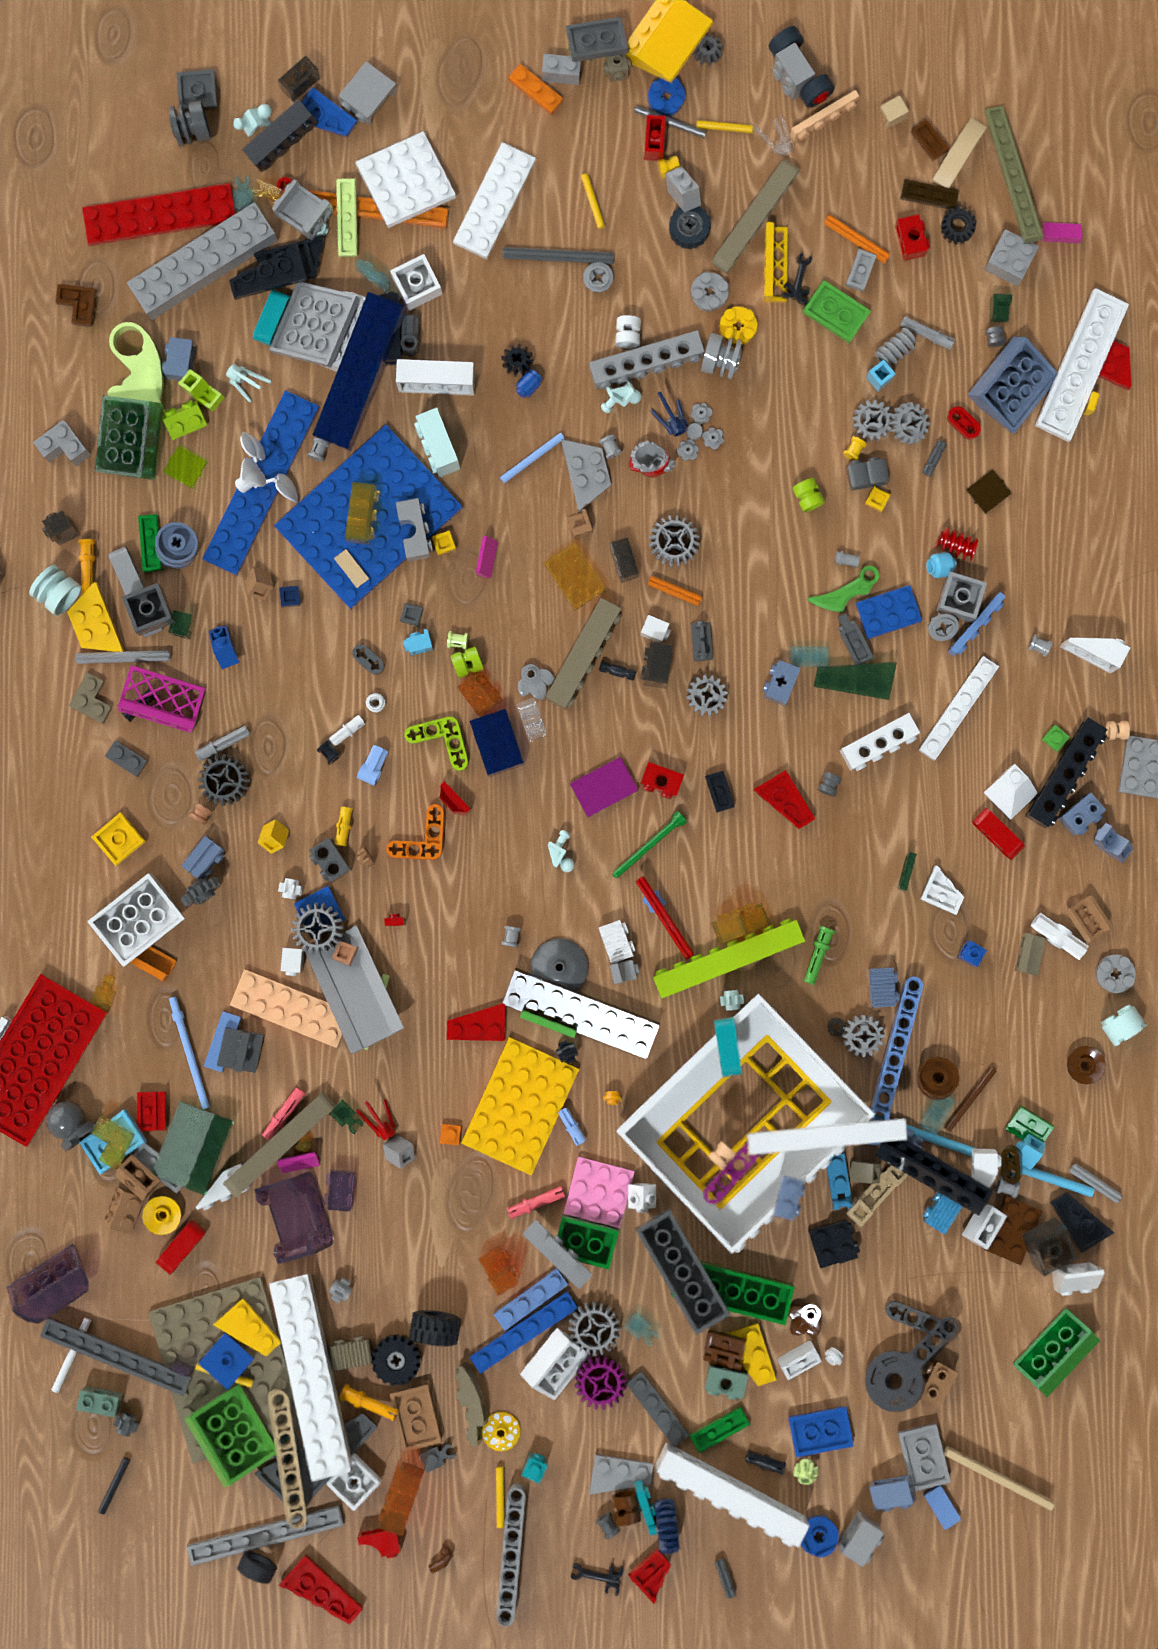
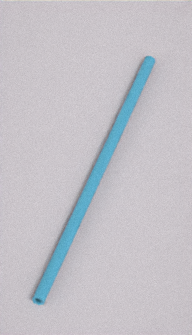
(967, 1150)

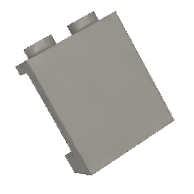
(366, 92)
(302, 209)

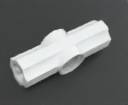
(1059, 936)

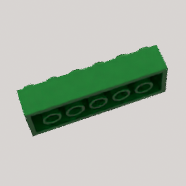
(751, 1293)

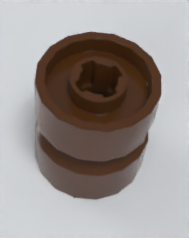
(626, 1504)

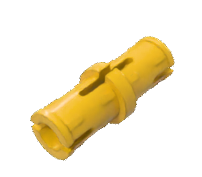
(343, 826)

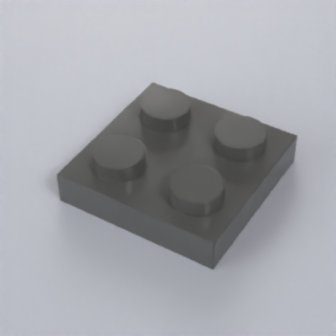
(197, 86)

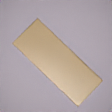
(351, 568)

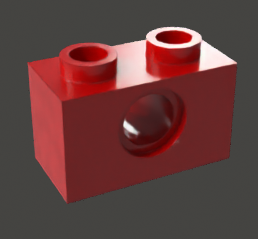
(654, 137)
(912, 248)
(654, 771)

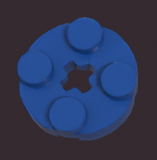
(674, 103)
(829, 1539)

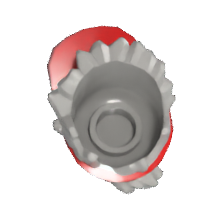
(650, 460)

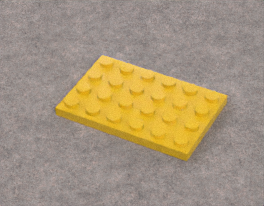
(520, 1106)

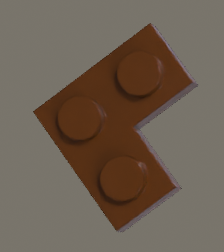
(82, 301)

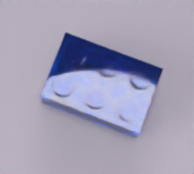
(496, 742)

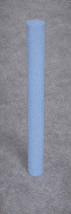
(531, 458)

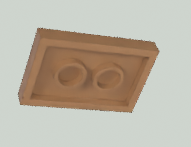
(416, 1417)

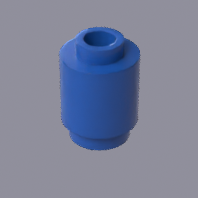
(528, 384)

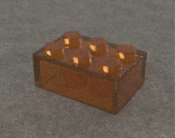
(400, 1498)

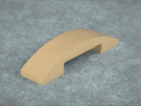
(959, 153)
(875, 1194)

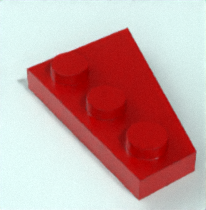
(785, 798)

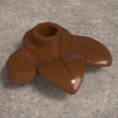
(802, 1322)

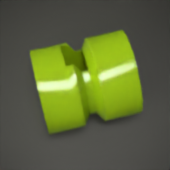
(808, 495)
(459, 662)

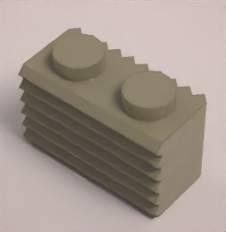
(351, 1353)

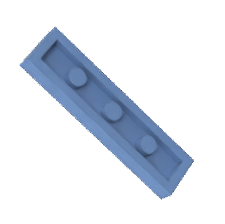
(972, 630)
(530, 1299)

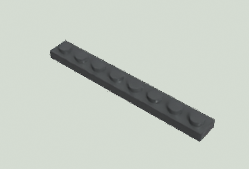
(115, 1356)

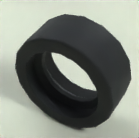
(257, 1567)

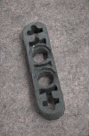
(921, 1319)

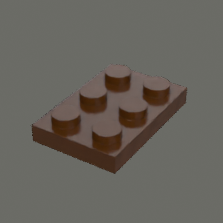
(1019, 1220)

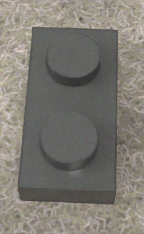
(126, 758)

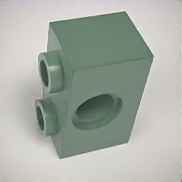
(717, 1373)
(99, 1401)

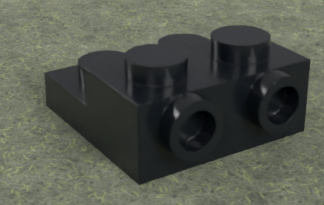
(834, 1243)

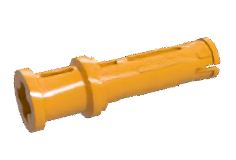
(86, 558)
(360, 1399)

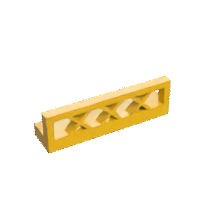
(769, 260)

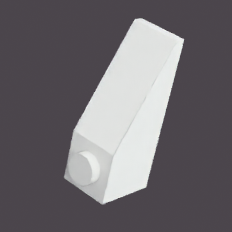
(985, 1165)

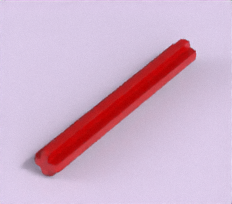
(664, 917)

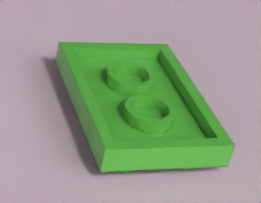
(836, 311)

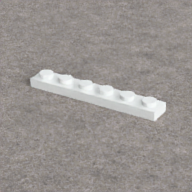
(958, 708)

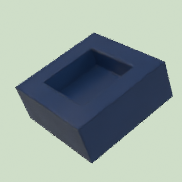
(290, 596)

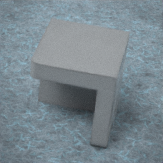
(399, 1151)

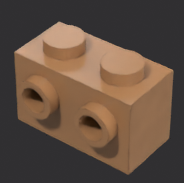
(938, 1382)

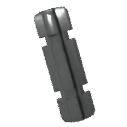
(934, 458)
(725, 1578)

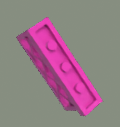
(160, 715)

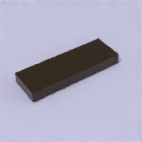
(929, 194)

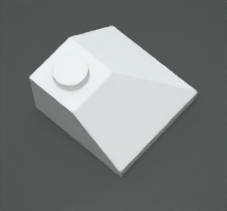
(1011, 791)

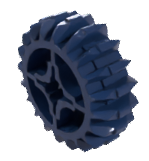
(667, 1526)

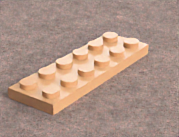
(286, 1008)

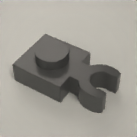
(434, 1458)

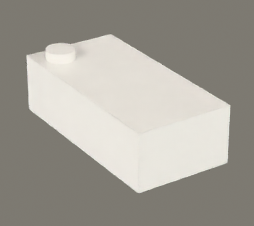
(435, 377)

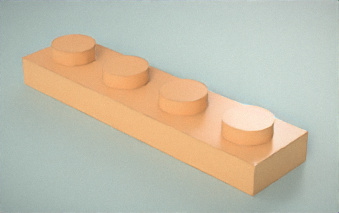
(819, 119)

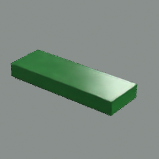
(148, 531)
(719, 1429)

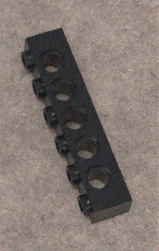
(1089, 729)
(935, 1174)

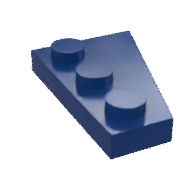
(328, 115)

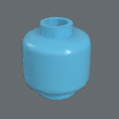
(941, 565)

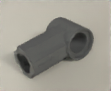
(410, 331)

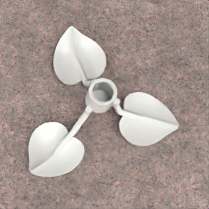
(252, 475)

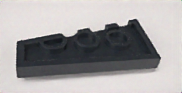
(271, 274)

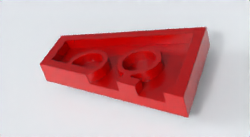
(479, 1025)

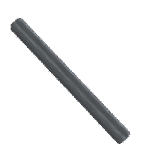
(558, 255)

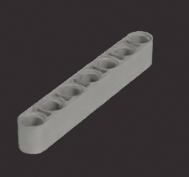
(511, 1564)

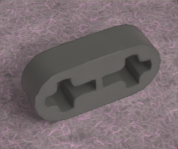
(371, 656)

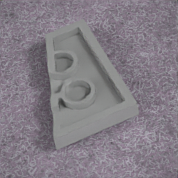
(618, 1473)

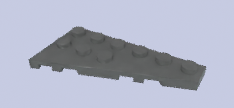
(357, 1432)

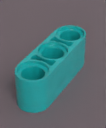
(271, 317)
(728, 1047)

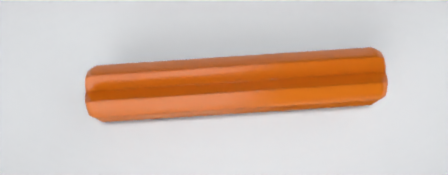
(675, 590)

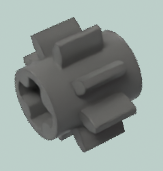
(126, 1424)

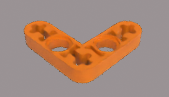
(429, 841)

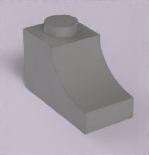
(624, 971)

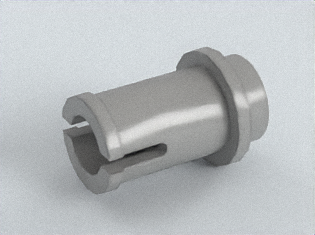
(846, 559)

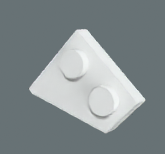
(941, 892)

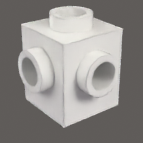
(642, 1197)

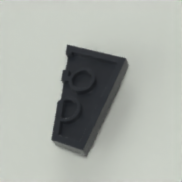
(1082, 1225)

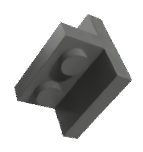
(240, 1050)

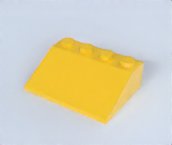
(667, 38)

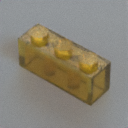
(361, 513)

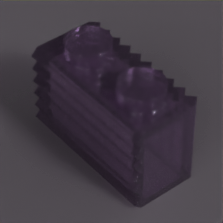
(340, 1190)

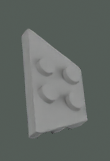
(586, 471)

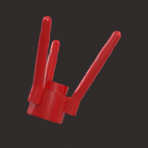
(384, 1129)

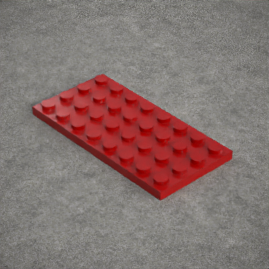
(41, 1054)

